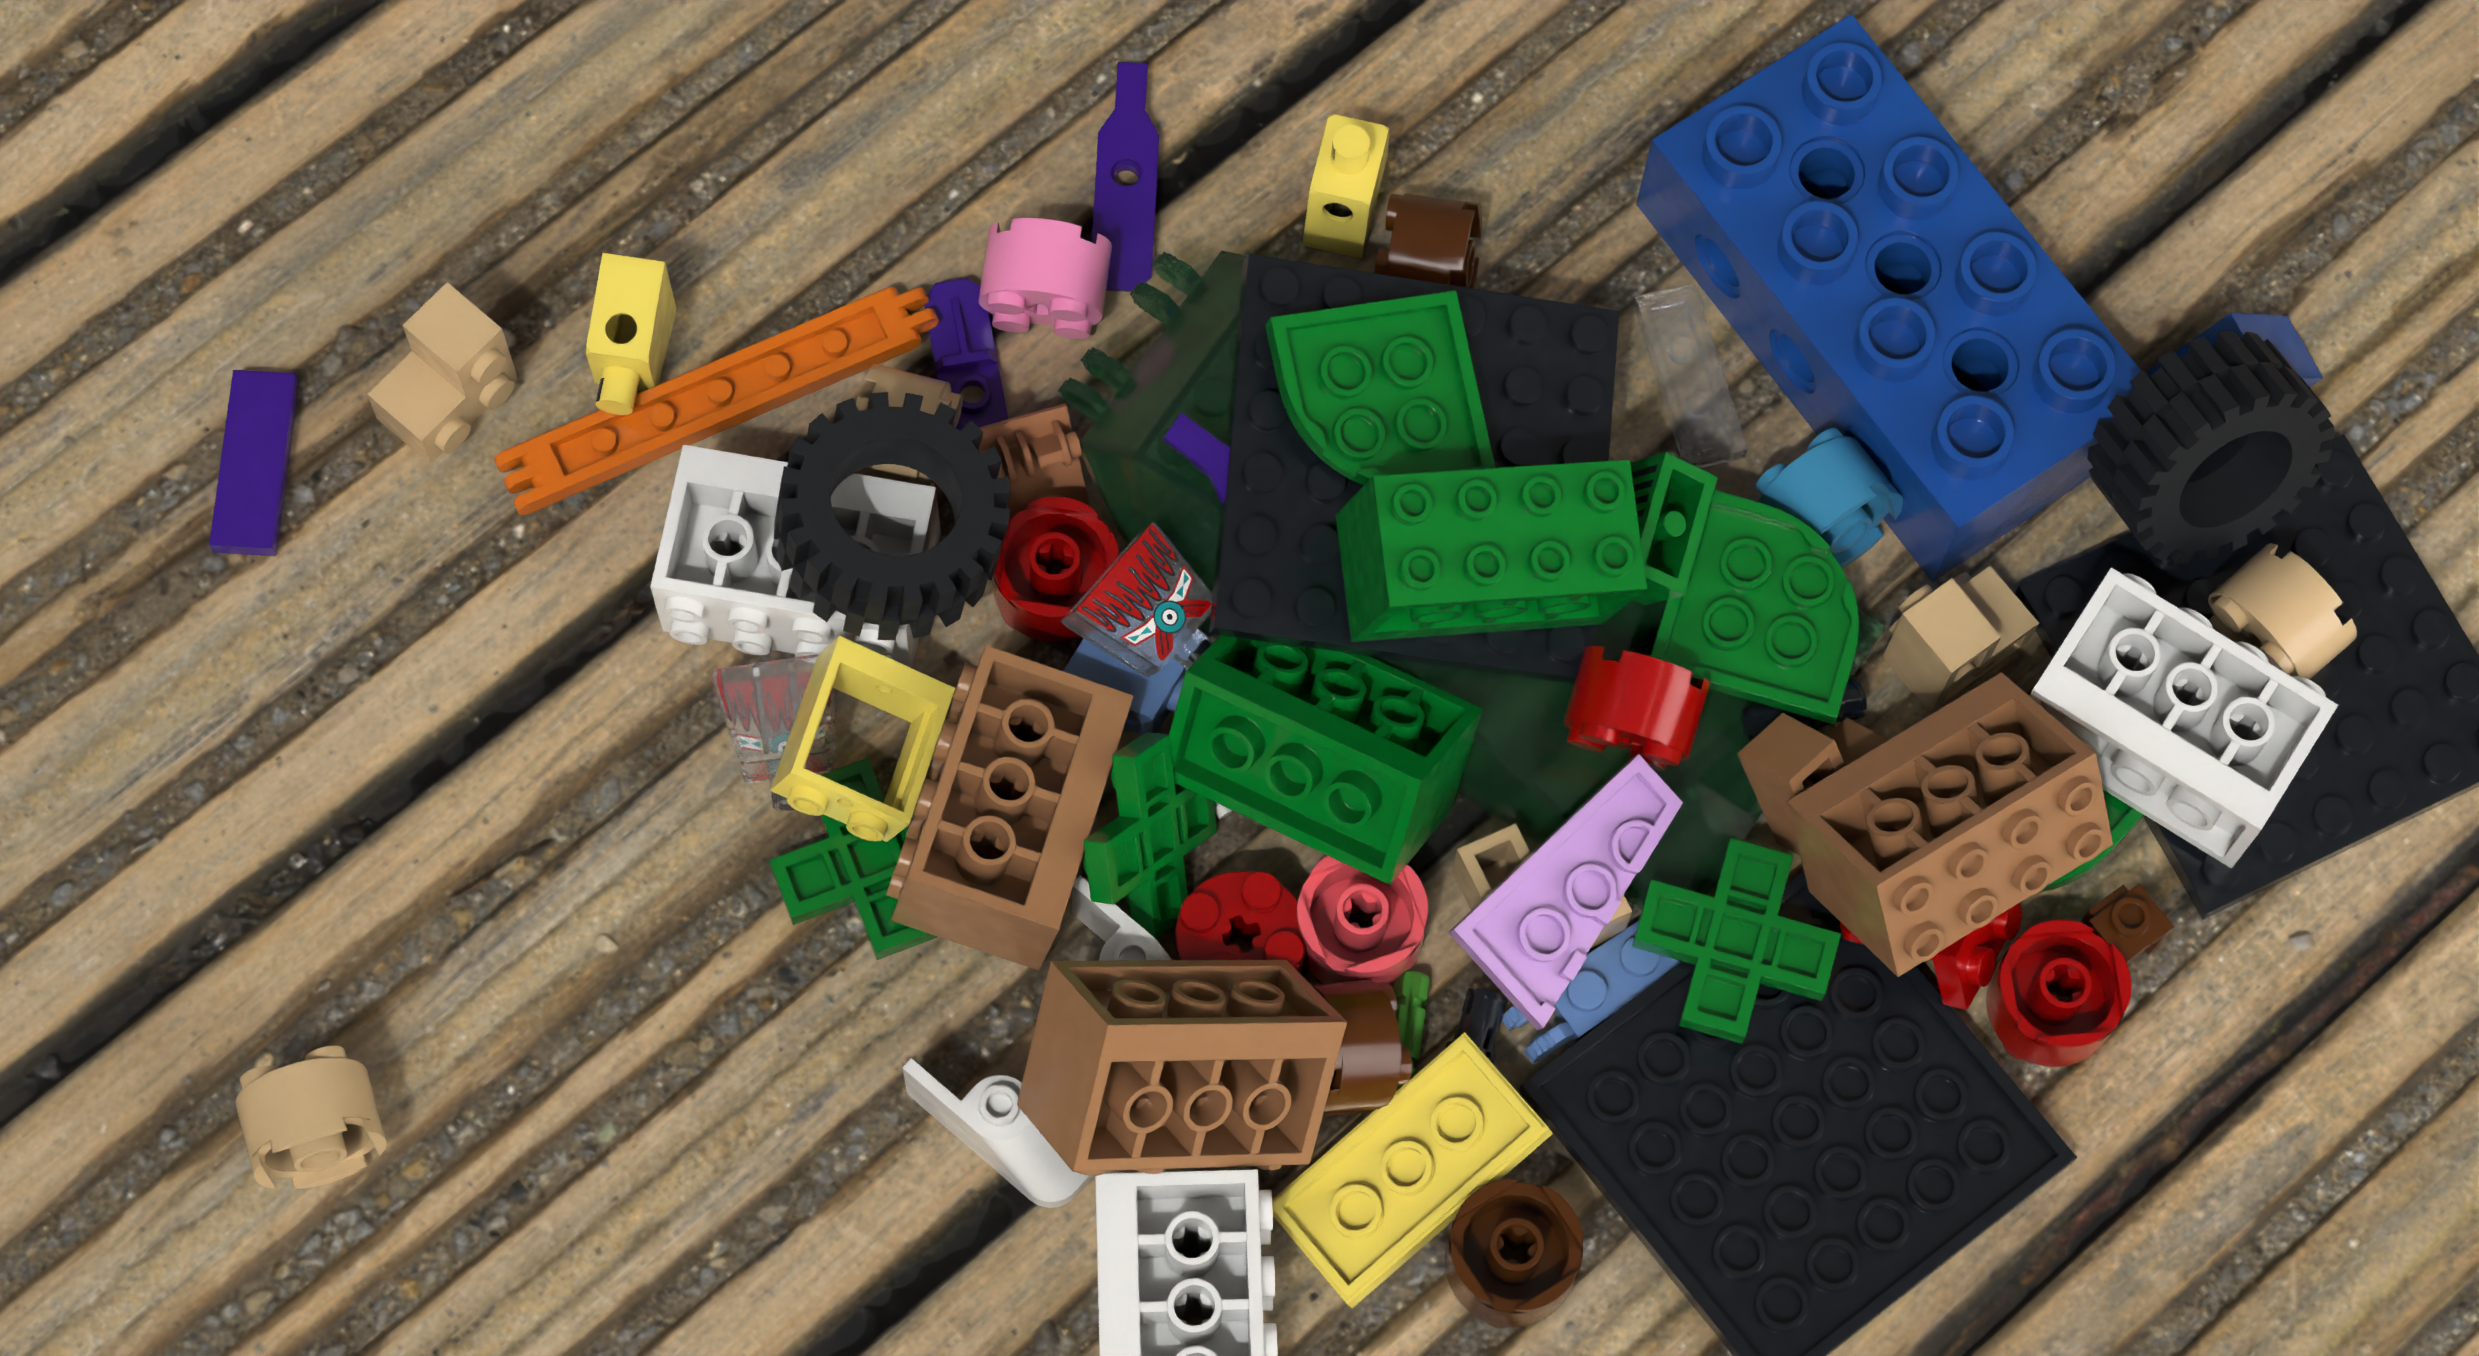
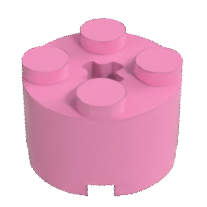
(1044, 277)

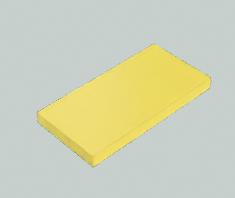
(1408, 1170)

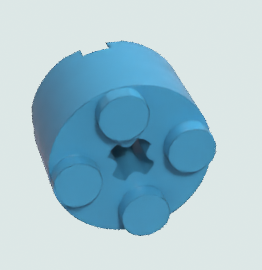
(1835, 493)

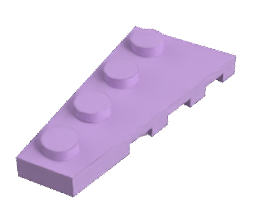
(1554, 904)

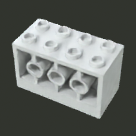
(721, 565)
(2181, 715)
(1151, 1285)

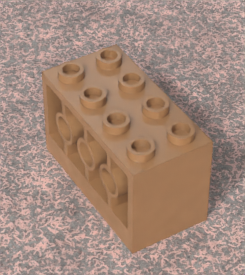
(1007, 806)
(1951, 823)
(1180, 1064)

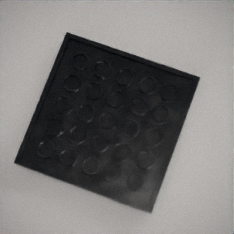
(1278, 563)
(2401, 688)
(1813, 1162)

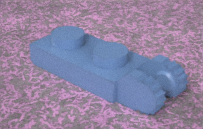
(1603, 986)

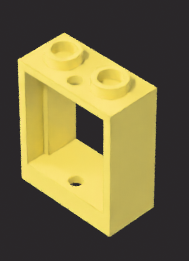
(883, 685)

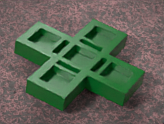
(1145, 845)
(847, 872)
(1736, 940)

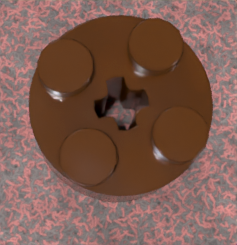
(1431, 240)
(1371, 1051)
(1518, 1215)

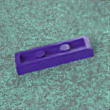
(254, 463)

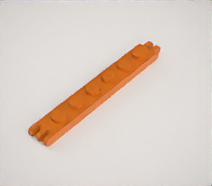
(716, 397)

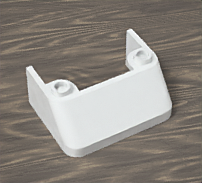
(989, 1113)

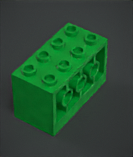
(1490, 550)
(1323, 748)

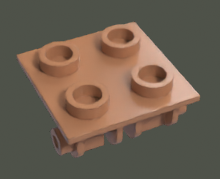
(1037, 456)

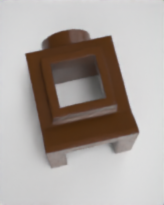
(2129, 921)

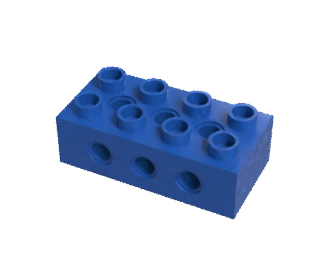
(1876, 364)

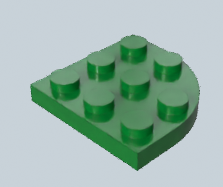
(1383, 386)
(1764, 612)

